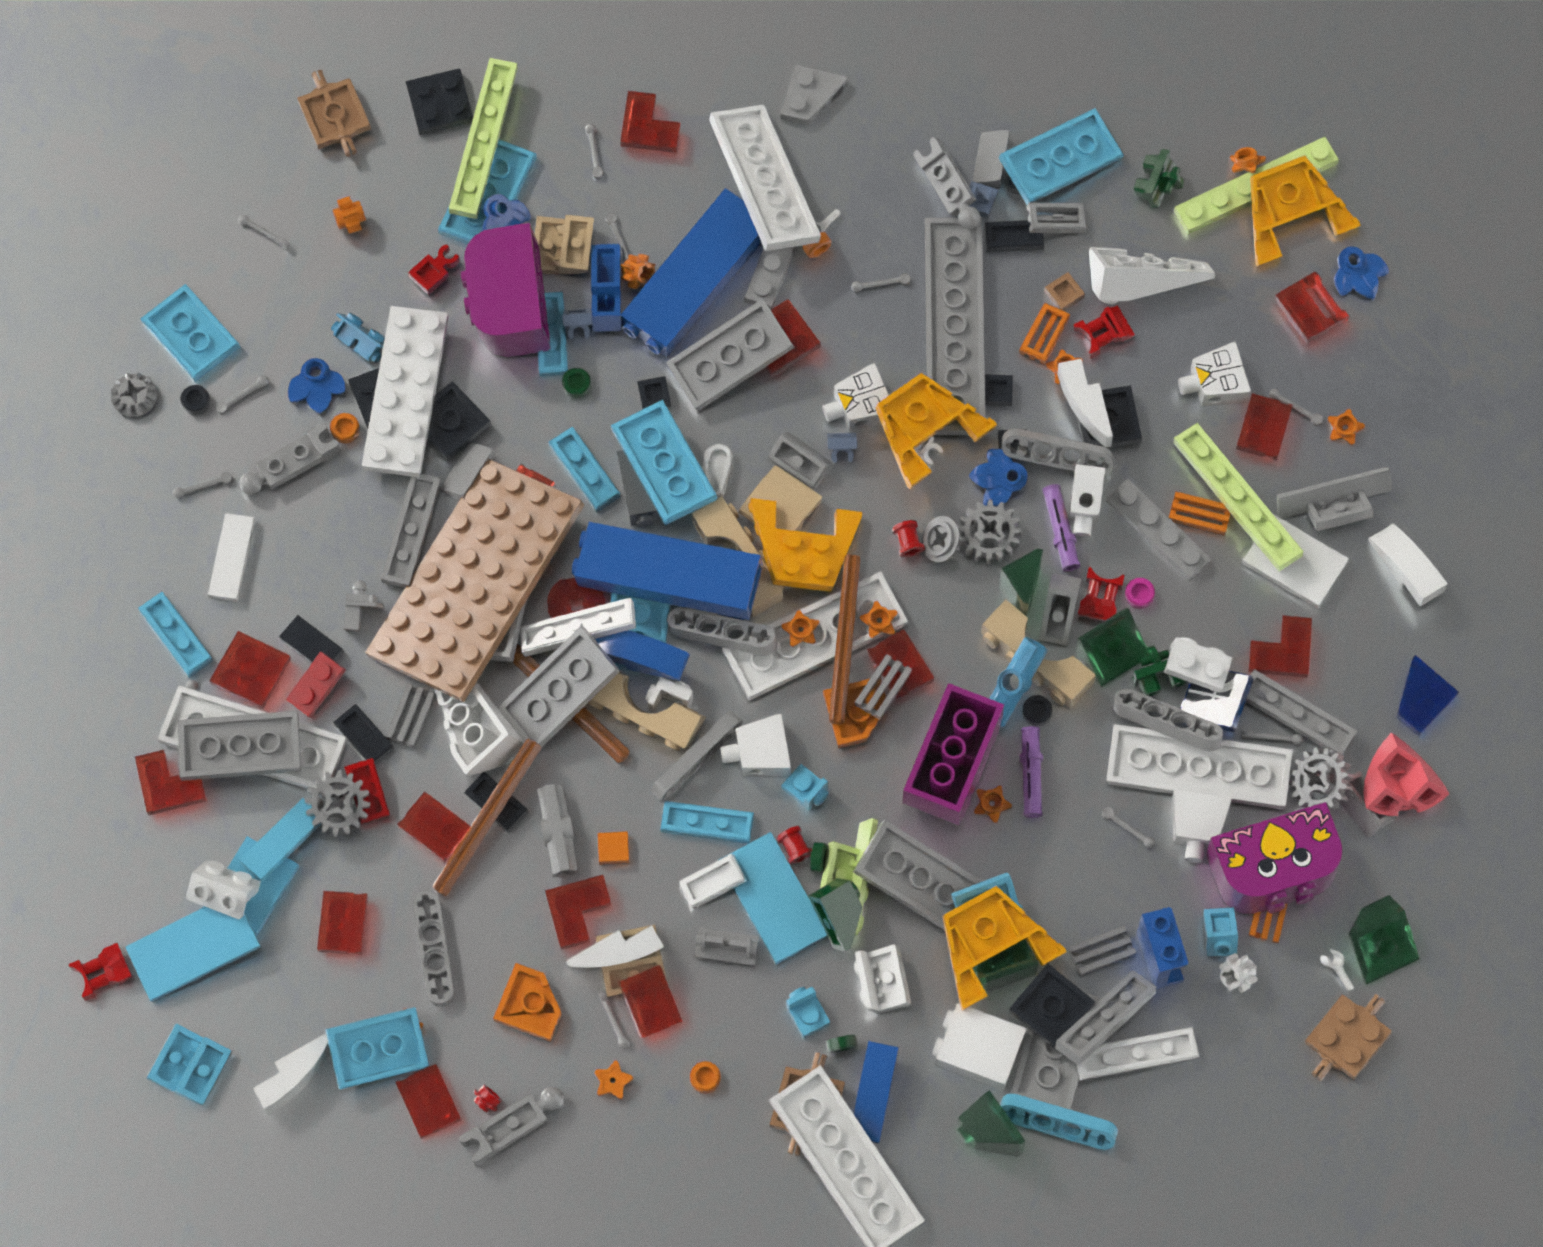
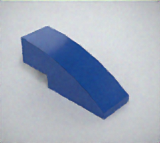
(606, 287)
(645, 654)
(875, 1088)

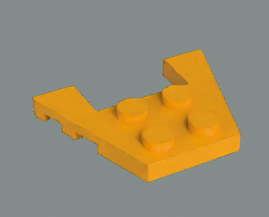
(1288, 194)
(918, 413)
(803, 557)
(986, 929)

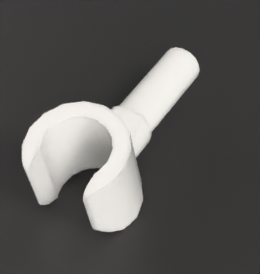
(826, 222)
(1337, 965)

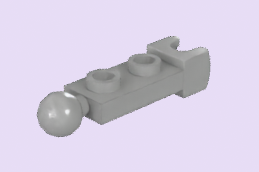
(949, 183)
(291, 460)
(511, 1124)

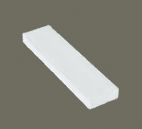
(599, 622)
(1140, 1053)

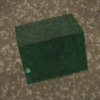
(1020, 580)
(1112, 647)
(1007, 967)

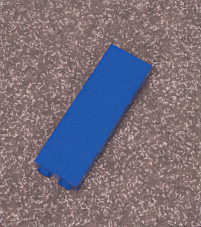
(692, 275)
(668, 570)

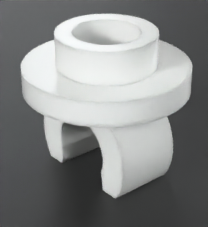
(923, 449)

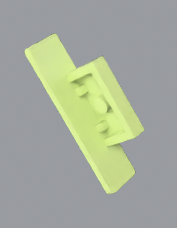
(843, 859)

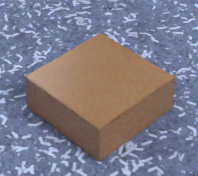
(1064, 292)

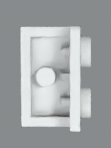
(1198, 664)
(221, 888)
(882, 979)

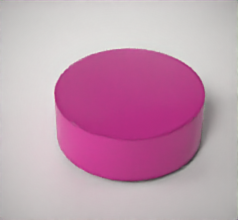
(1139, 593)

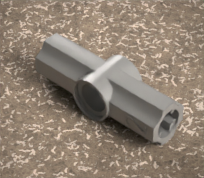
(557, 831)

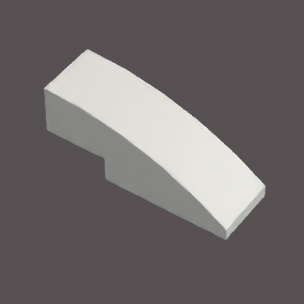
(1085, 400)
(1408, 564)
(617, 950)
(295, 1073)

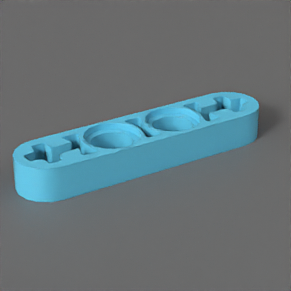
(1101, 1133)

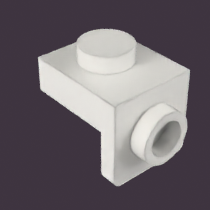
(671, 691)

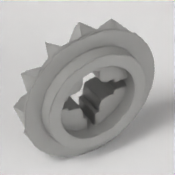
(125, 404)
(933, 536)

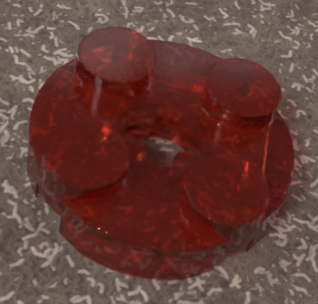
(567, 591)

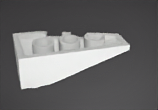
(1129, 277)
(478, 732)

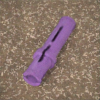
(1068, 558)
(1031, 762)

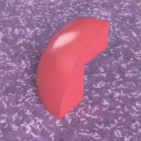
(1401, 780)

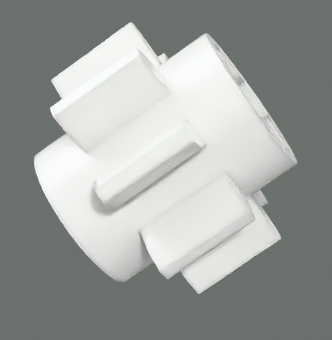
(1238, 972)

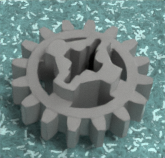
(989, 544)
(1332, 773)
(327, 792)

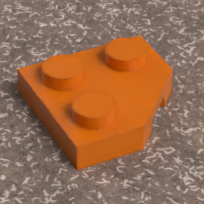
(858, 723)
(529, 1004)

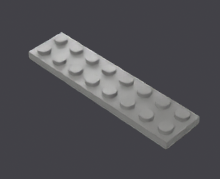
(955, 312)

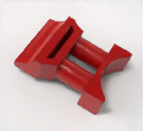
(1117, 329)
(1098, 608)
(111, 961)

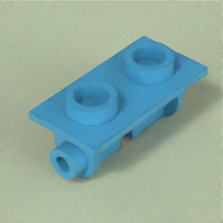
(351, 328)

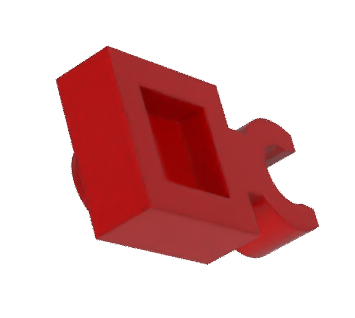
(432, 272)

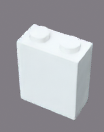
(979, 1046)

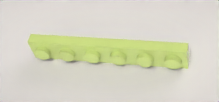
(483, 138)
(1237, 193)
(1238, 497)

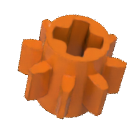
(349, 214)
(637, 270)

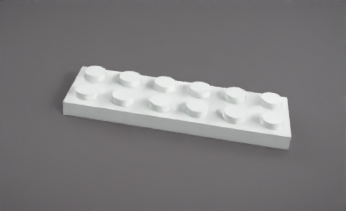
(764, 177)
(405, 391)
(764, 673)
(318, 748)
(1236, 769)
(846, 1160)

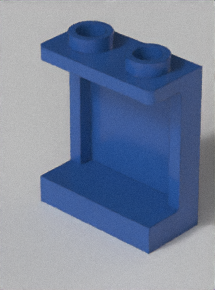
(1162, 947)

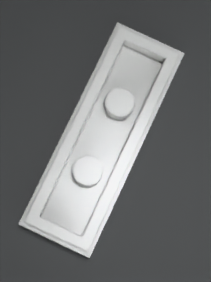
(231, 557)

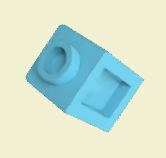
(806, 787)
(1220, 931)
(807, 1011)

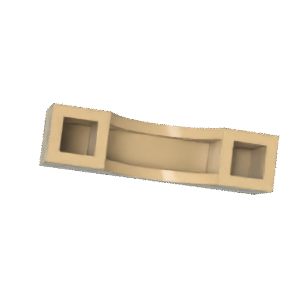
(719, 527)
(1063, 678)
(676, 724)

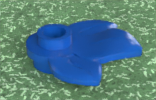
(511, 212)
(1361, 276)
(317, 389)
(994, 477)

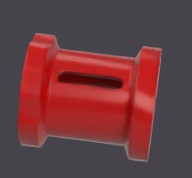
(908, 538)
(794, 845)

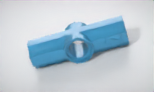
(1024, 666)

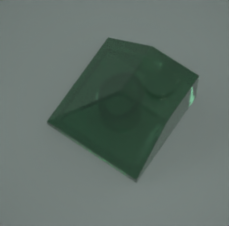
(1382, 939)
(990, 1128)

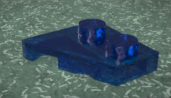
(1423, 697)

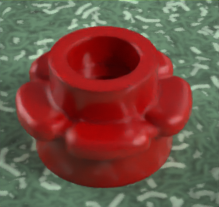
(487, 1099)

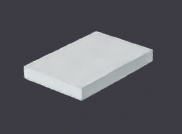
(1308, 576)

